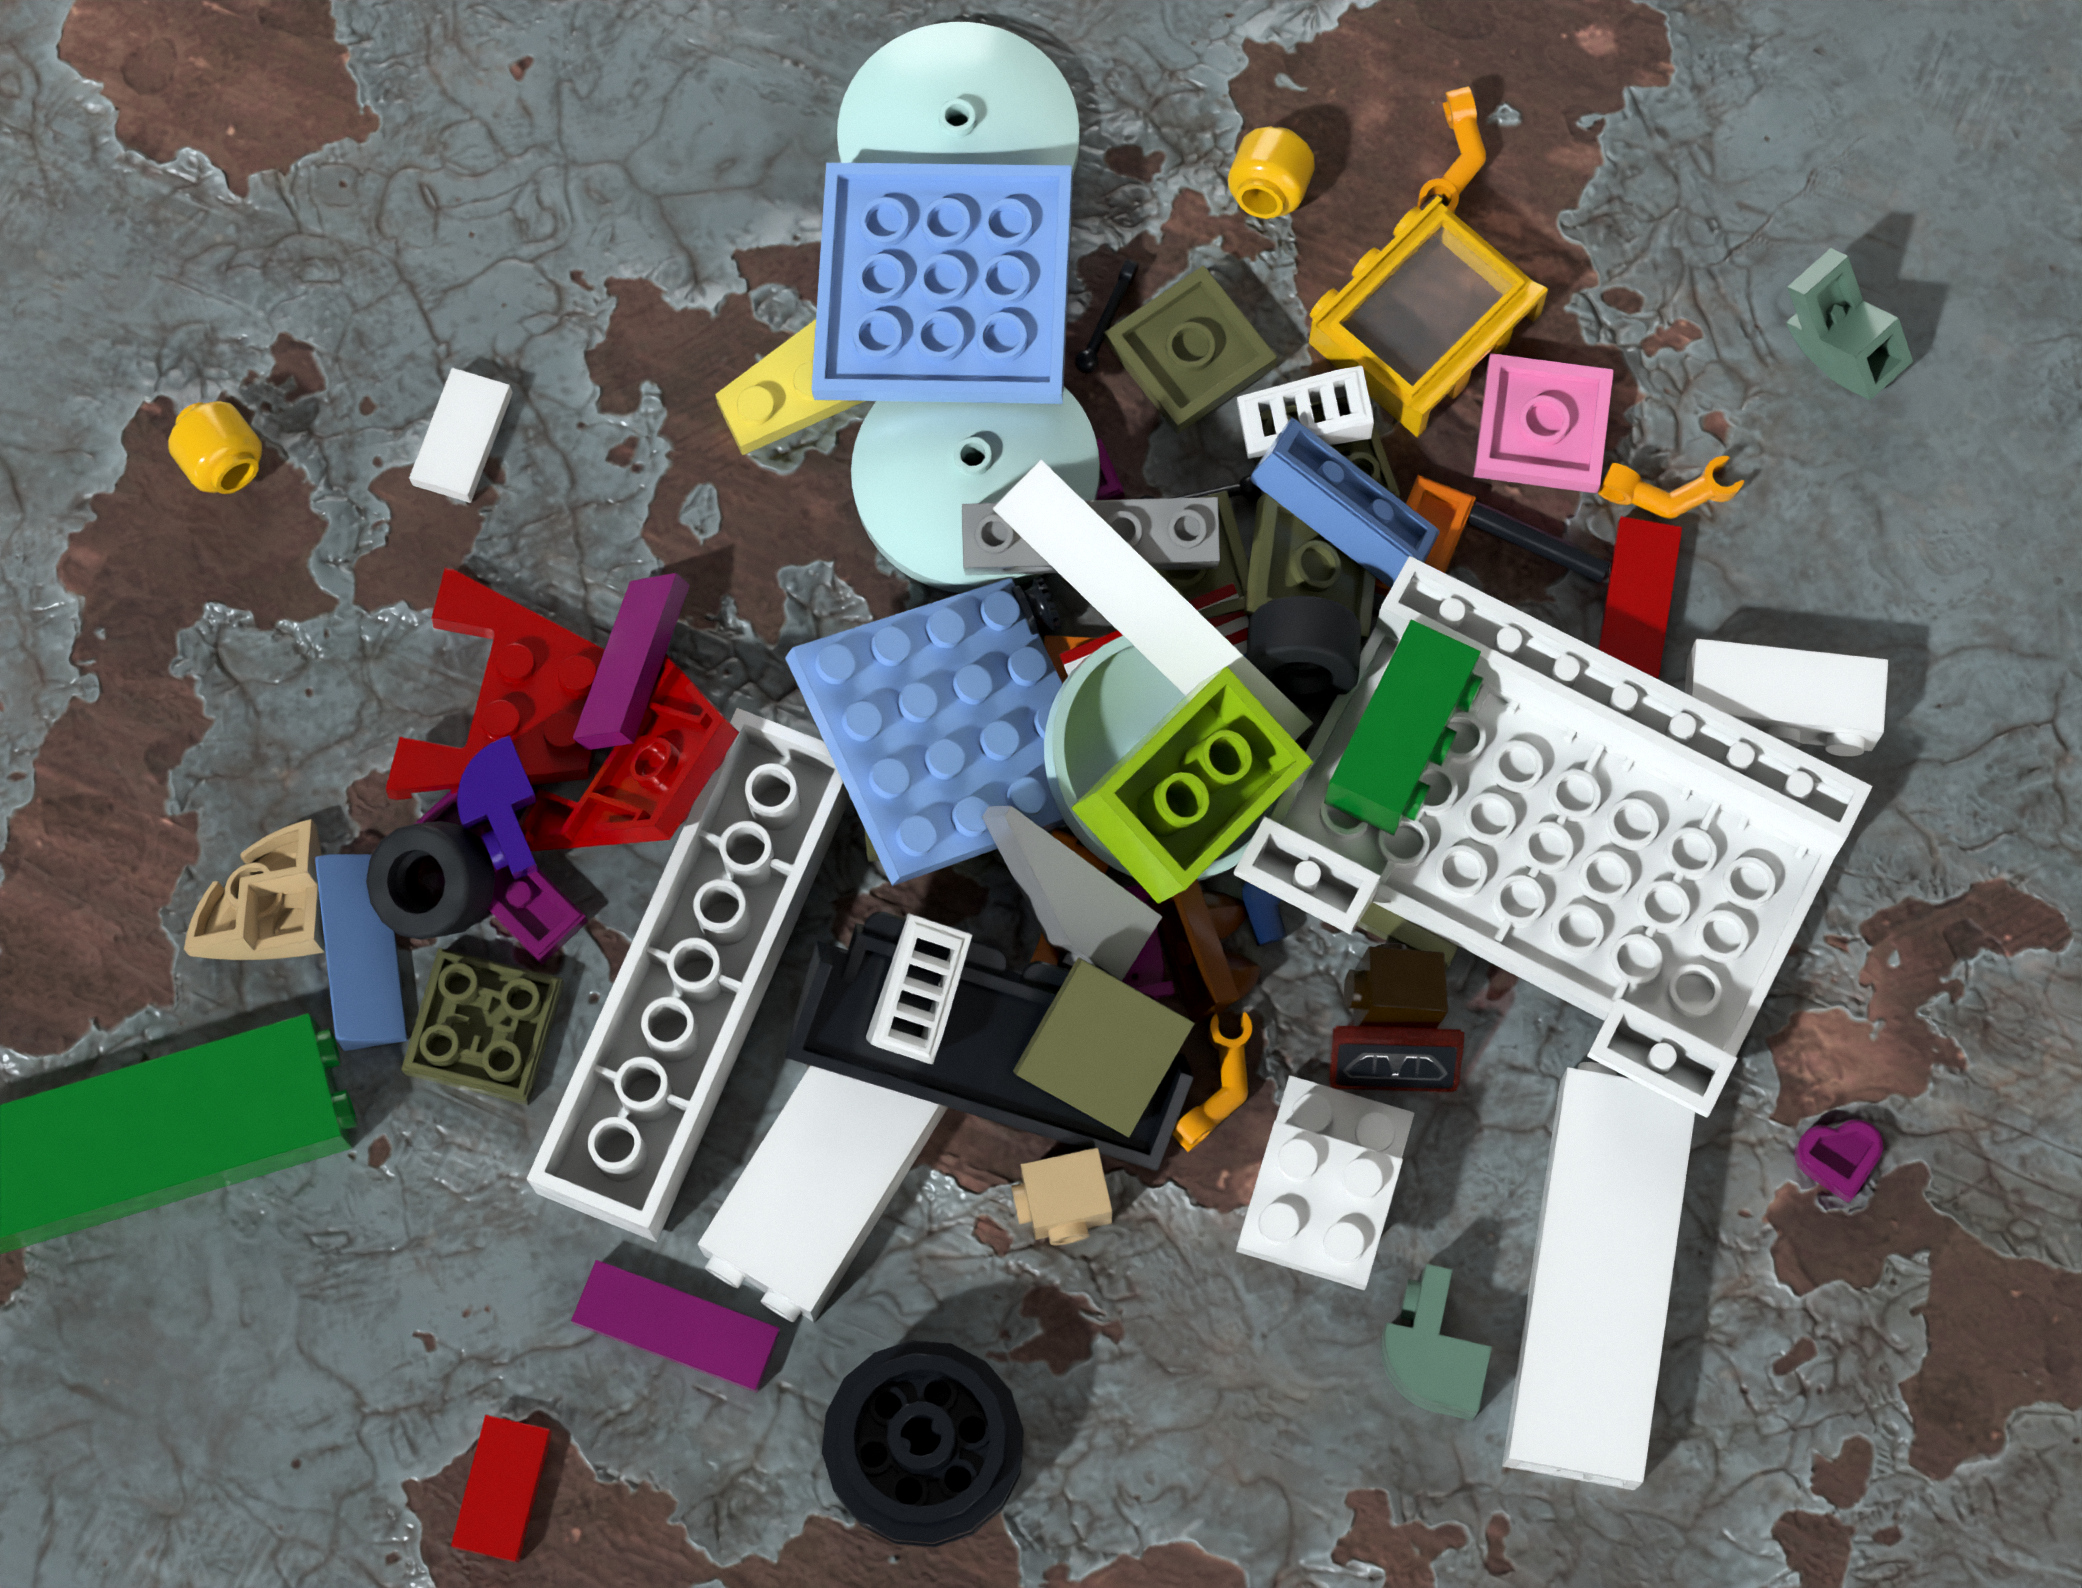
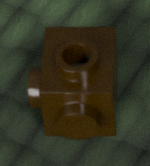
(1397, 988)

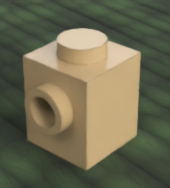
(1063, 1196)

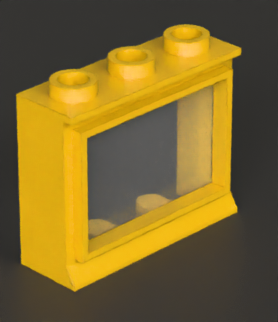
(1424, 313)

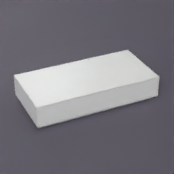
(461, 435)

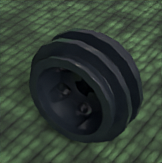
(871, 1492)

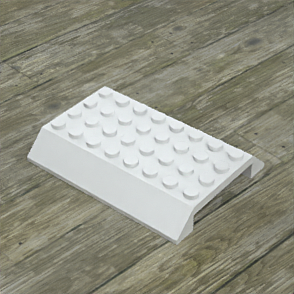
(1578, 838)

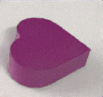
(1839, 1157)

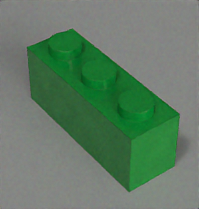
(1405, 729)

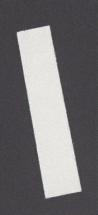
(1131, 591)

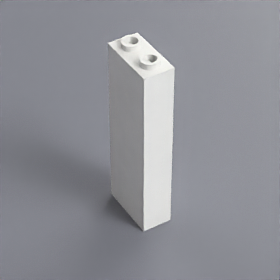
(816, 1189)
(1600, 1280)

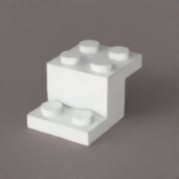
(1326, 1183)

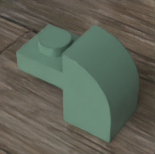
(1841, 332)
(1428, 1367)

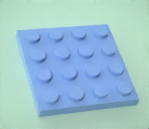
(943, 283)
(935, 724)

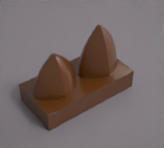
(1191, 936)

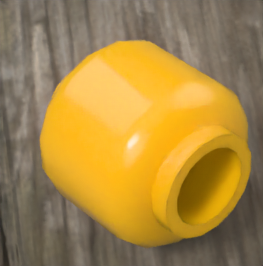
(1271, 172)
(215, 447)

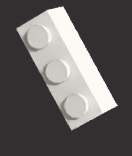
(1793, 692)

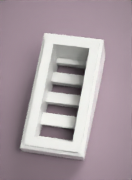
(1324, 388)
(934, 1022)

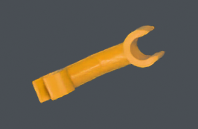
(1462, 118)
(1626, 487)
(1204, 1118)

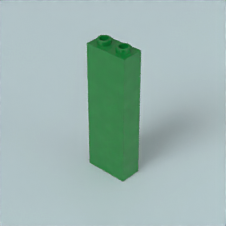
(169, 1130)

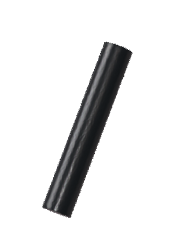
(1539, 541)

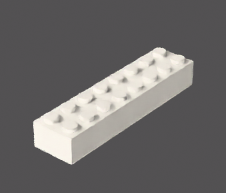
(693, 979)

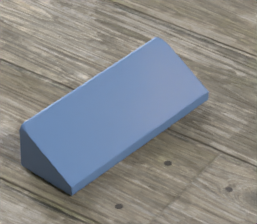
(1343, 503)
(359, 957)

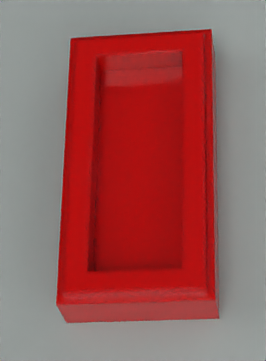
(501, 1488)

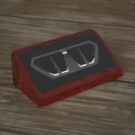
(1395, 1058)

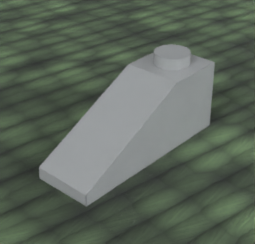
(1070, 899)

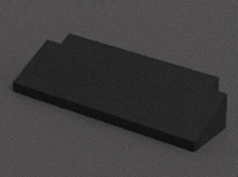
(981, 1044)

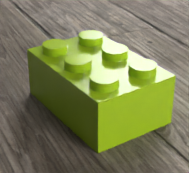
(1192, 785)

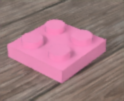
(1543, 423)

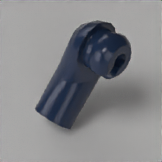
(1263, 914)

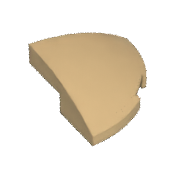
(266, 905)

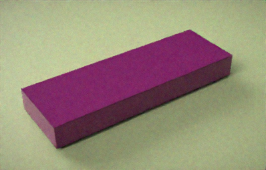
(631, 662)
(526, 907)
(676, 1326)

